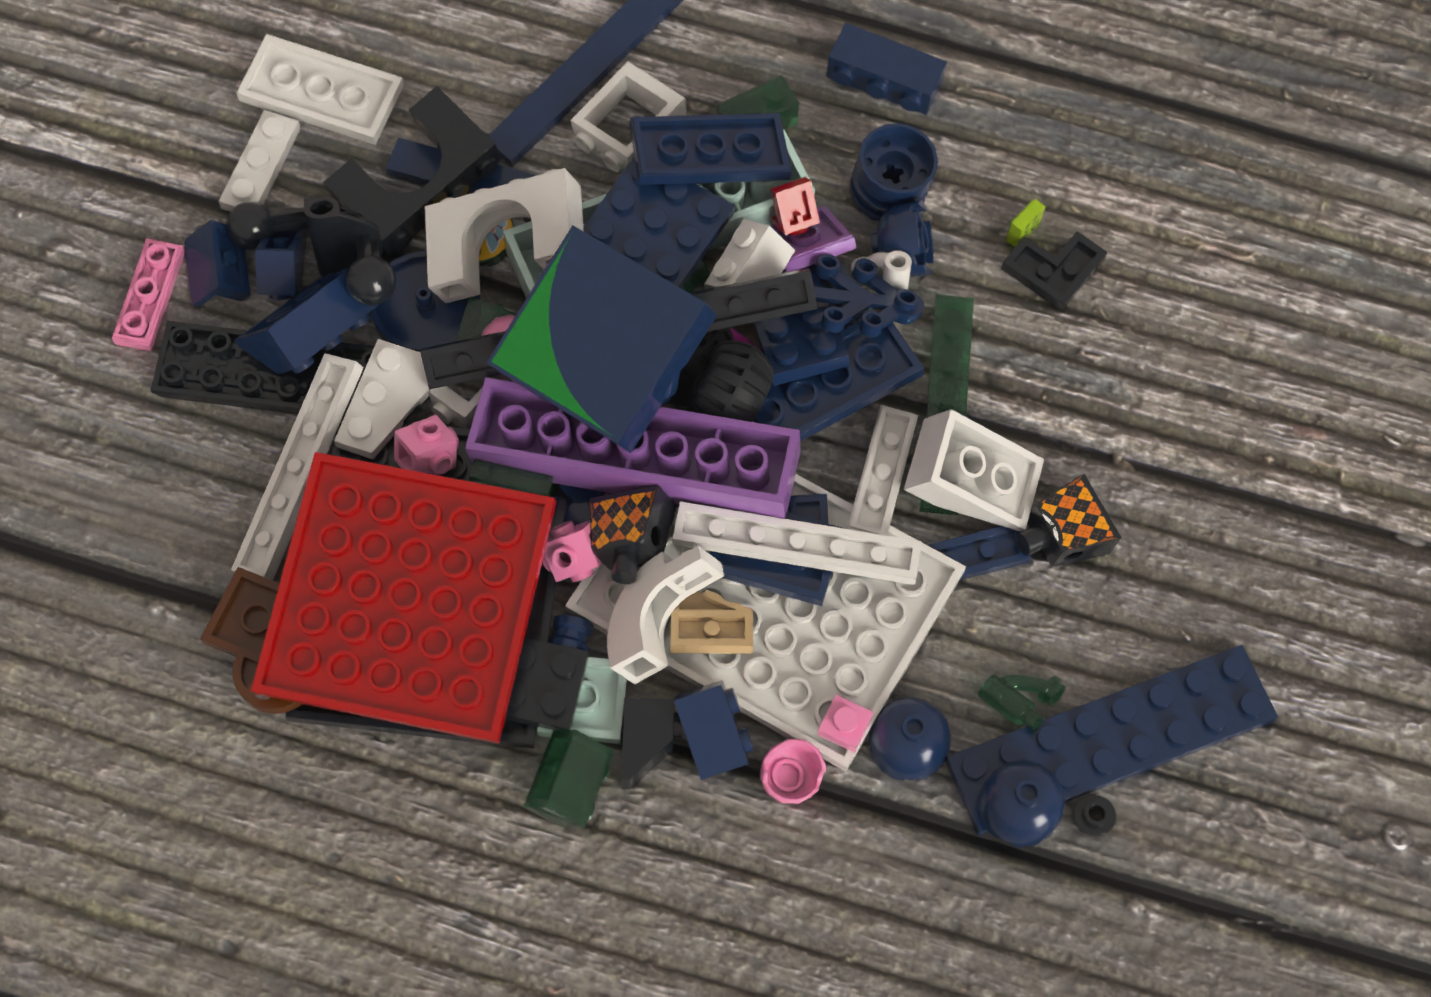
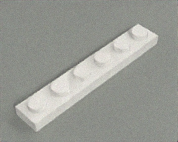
(311, 433)
(797, 543)

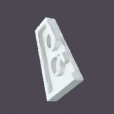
(383, 399)

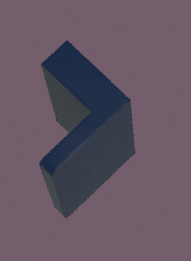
(215, 265)

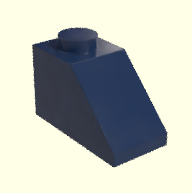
(281, 264)

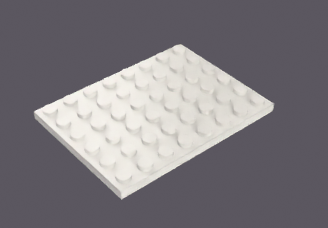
(803, 650)

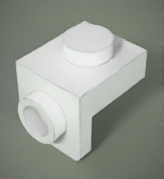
(452, 407)

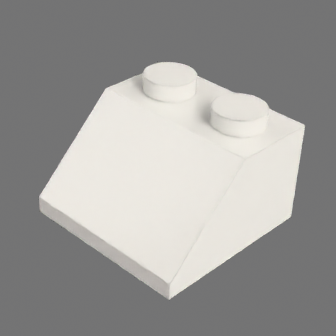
(751, 254)

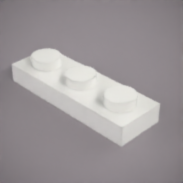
(260, 160)

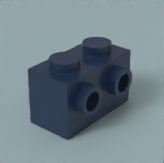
(713, 729)

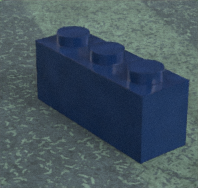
(886, 69)

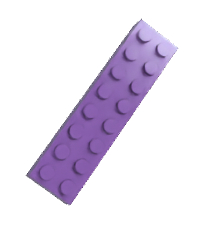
(684, 452)

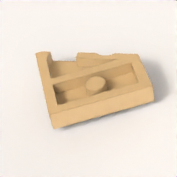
(711, 626)

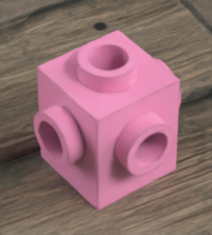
(426, 446)
(570, 552)

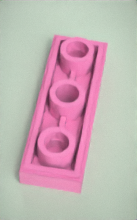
(144, 312)

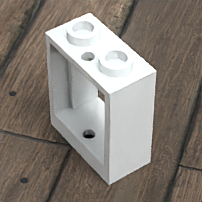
(639, 87)

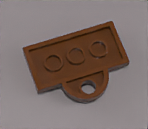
(240, 630)

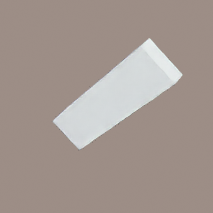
(882, 471)

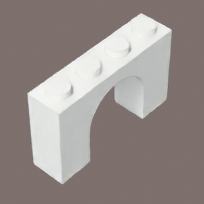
(460, 225)

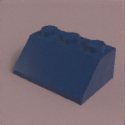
(305, 325)

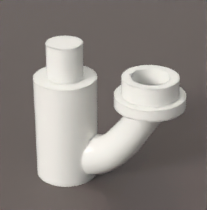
(895, 267)

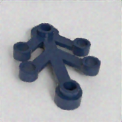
(898, 305)

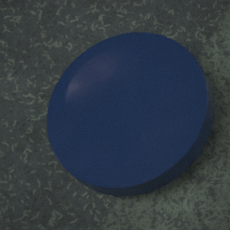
(414, 313)

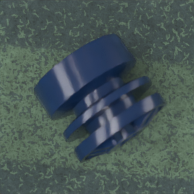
(892, 168)

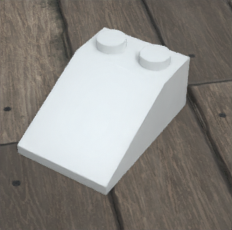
(973, 471)

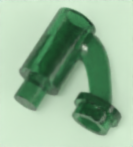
(1005, 698)

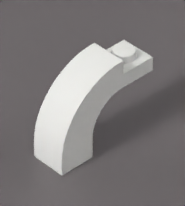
(645, 606)

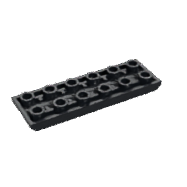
(211, 368)

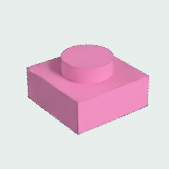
(845, 723)

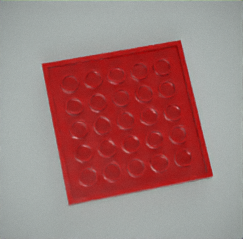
(405, 597)

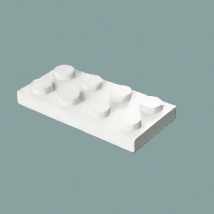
(320, 89)

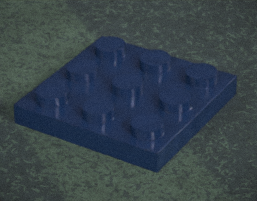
(660, 224)

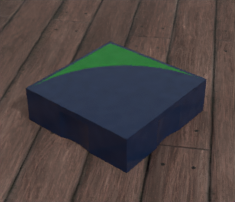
(602, 338)

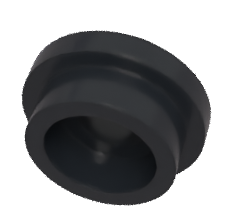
(1089, 826)

